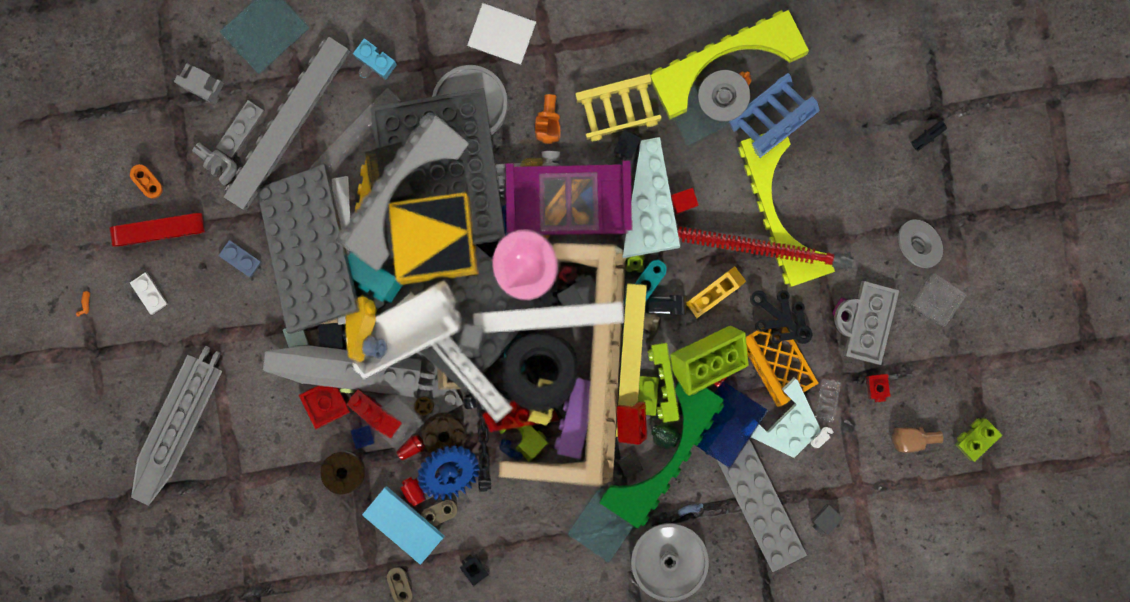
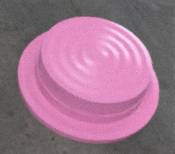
(525, 264)

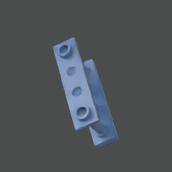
(785, 127)

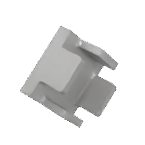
(199, 83)

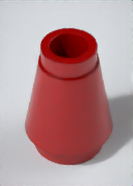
(411, 447)

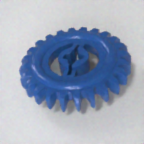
(448, 479)

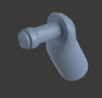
(689, 508)

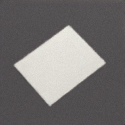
(501, 33)

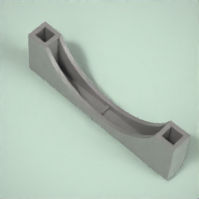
(364, 231)

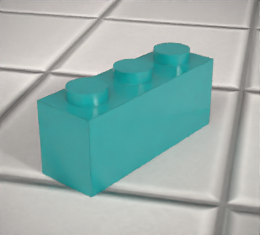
(378, 281)

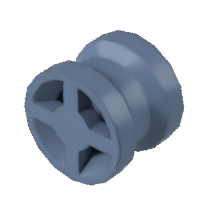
(374, 347)

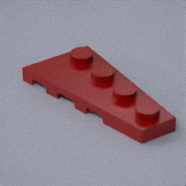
(515, 418)

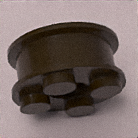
(442, 423)
(330, 475)

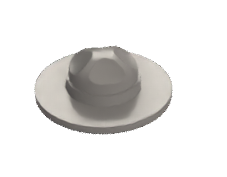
(724, 95)
(920, 243)

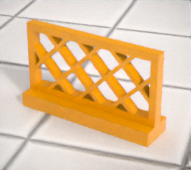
(767, 373)

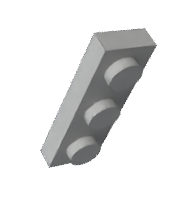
(240, 129)

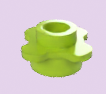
(638, 267)

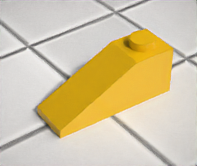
(716, 292)
(359, 327)

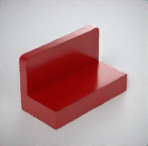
(632, 423)

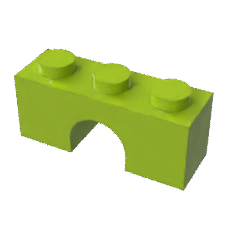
(531, 441)

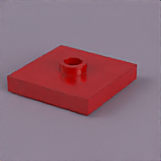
(323, 405)

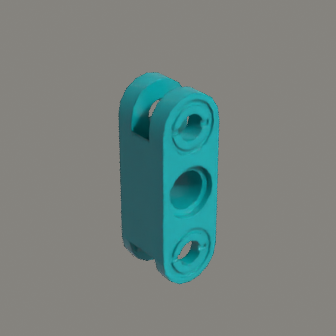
(651, 276)

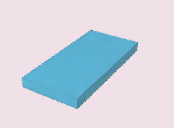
(403, 525)

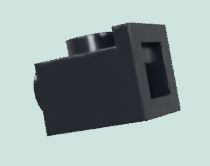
(474, 576)

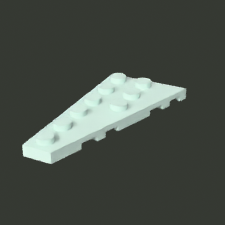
(652, 206)

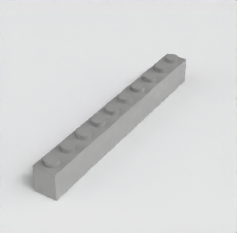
(287, 123)

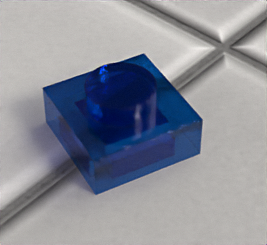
(362, 436)

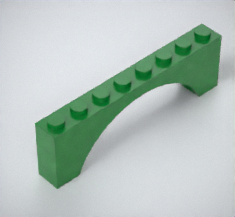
(636, 500)

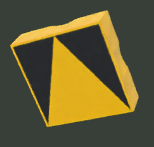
(433, 238)

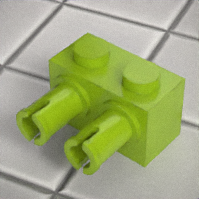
(977, 439)

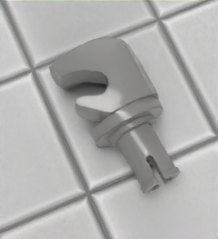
(215, 161)

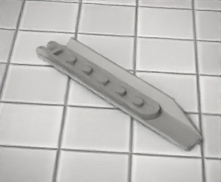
(334, 369)
(174, 425)

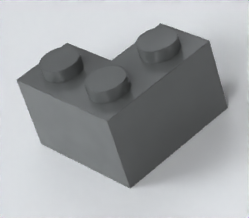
(578, 294)

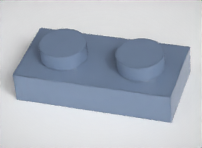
(240, 258)

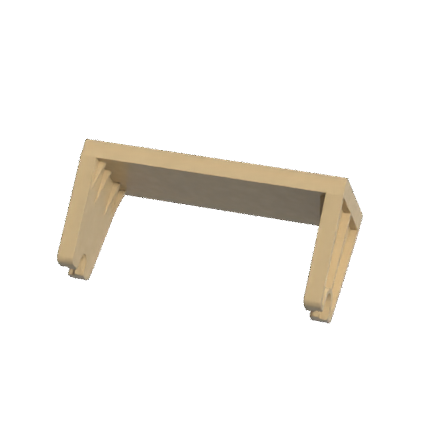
(599, 465)

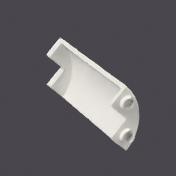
(412, 327)

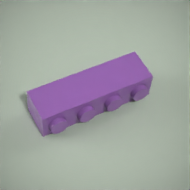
(576, 420)

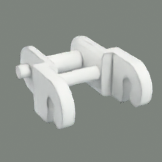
(822, 437)

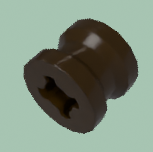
(421, 407)

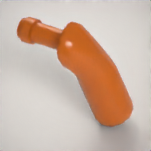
(85, 303)

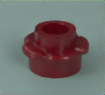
(566, 269)

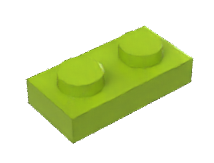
(648, 393)

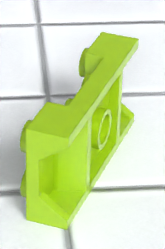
(668, 409)

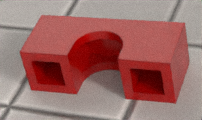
(374, 414)

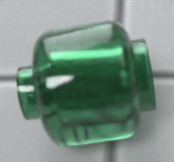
(665, 435)

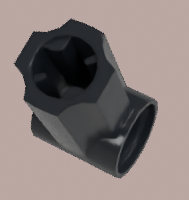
(673, 304)

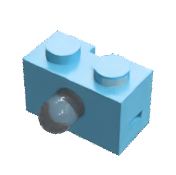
(379, 63)

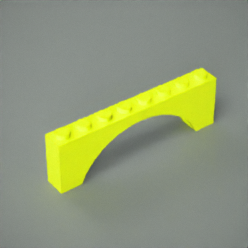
(773, 35)
(761, 173)

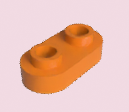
(146, 182)

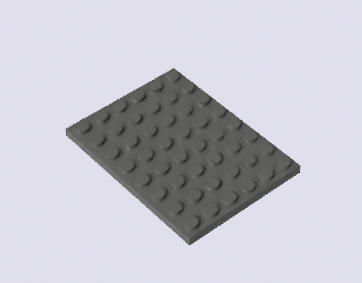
(470, 173)
(472, 295)

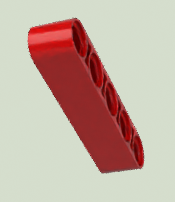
(157, 229)

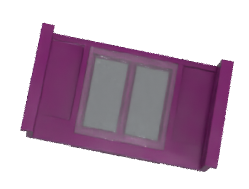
(569, 199)

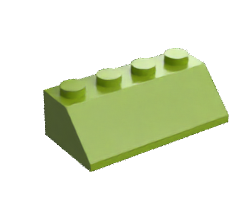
(710, 359)

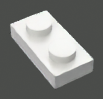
(148, 293)

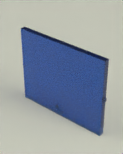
(731, 426)

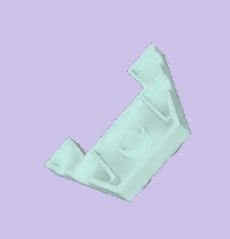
(794, 428)

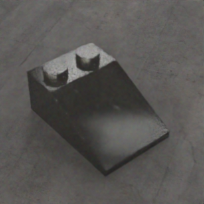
(377, 161)

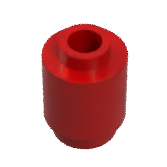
(412, 491)

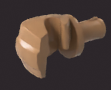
(914, 440)

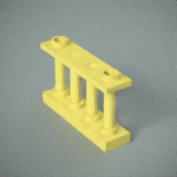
(623, 89)

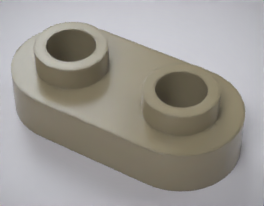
(438, 512)
(400, 585)

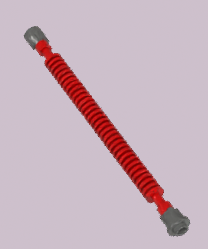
(837, 260)

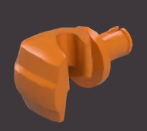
(547, 125)

